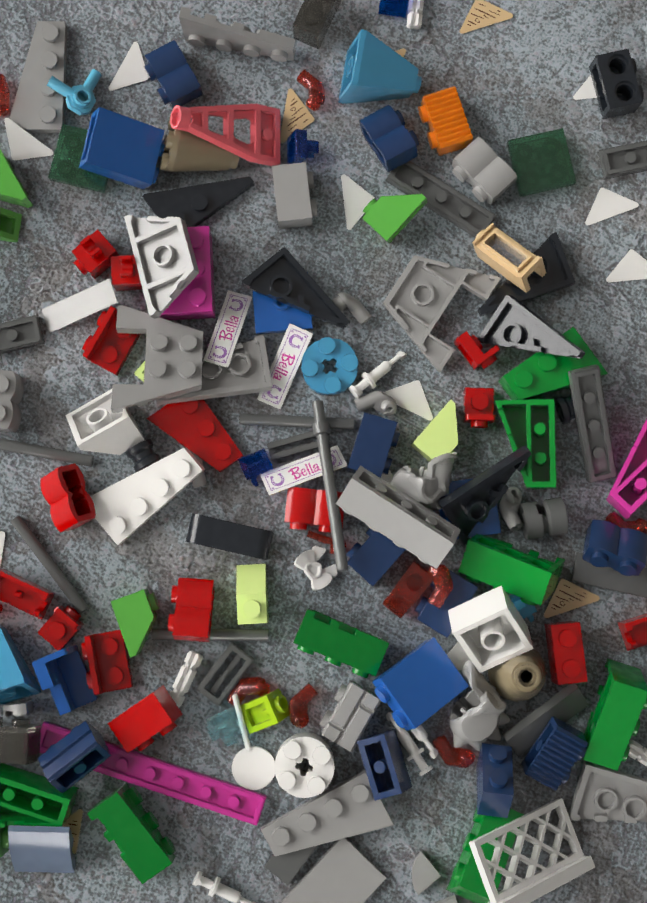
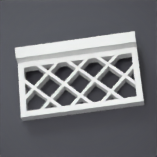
(546, 878)

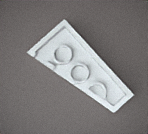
(134, 500)

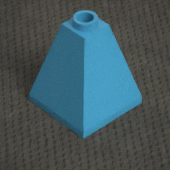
(376, 72)
(15, 676)

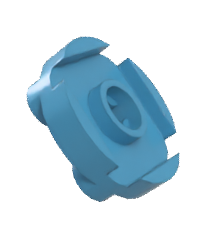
(327, 350)

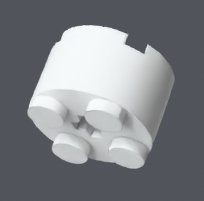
(315, 778)

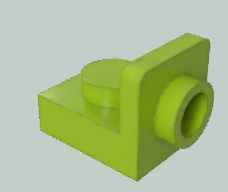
(265, 711)

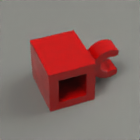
(94, 254)
(125, 273)

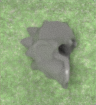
(428, 484)
(477, 711)

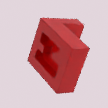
(471, 350)
(478, 407)
(61, 627)

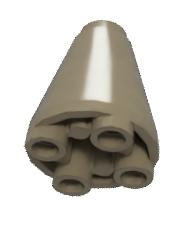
(191, 153)
(508, 680)

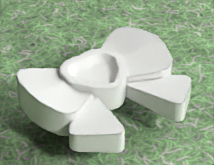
(308, 562)

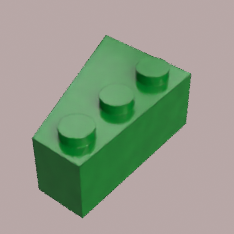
(134, 832)

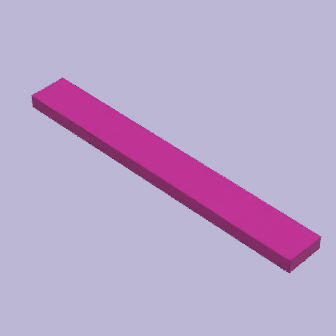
(170, 779)

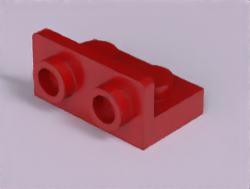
(107, 346)
(107, 662)

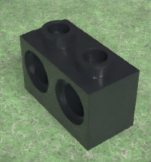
(609, 84)

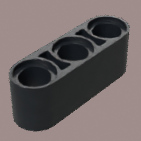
(229, 536)

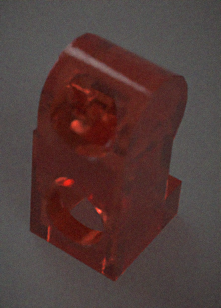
(407, 589)

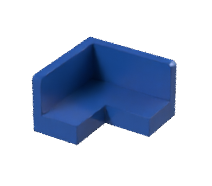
(66, 678)

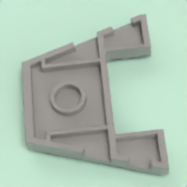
(424, 295)
(171, 359)

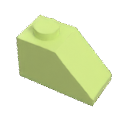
(439, 435)
(252, 594)

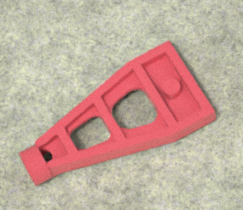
(264, 129)

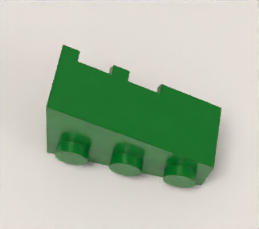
(547, 372)
(532, 425)
(517, 572)
(340, 643)
(615, 715)
(32, 800)
(466, 877)

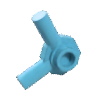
(80, 97)

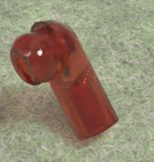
(4, 96)
(639, 524)
(443, 583)

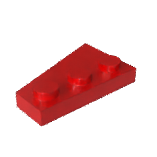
(198, 430)

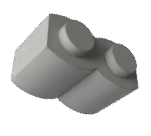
(483, 171)
(10, 396)

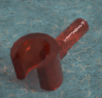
(321, 538)

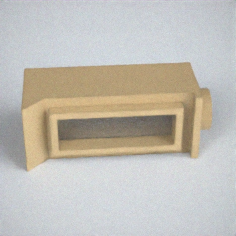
(507, 256)

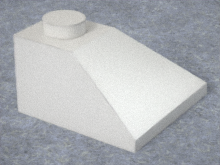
(101, 430)

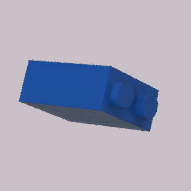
(122, 149)
(419, 684)

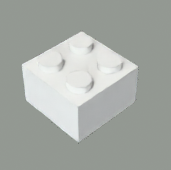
(490, 629)

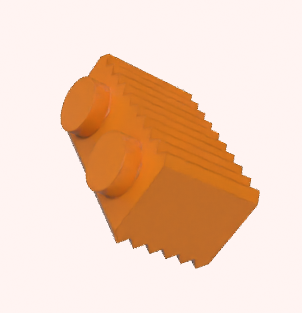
(446, 121)

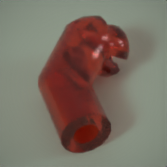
(315, 90)
(249, 686)
(298, 706)
(453, 756)

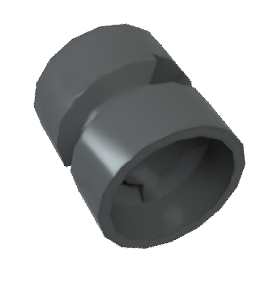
(544, 518)

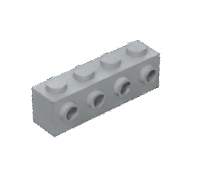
(398, 517)

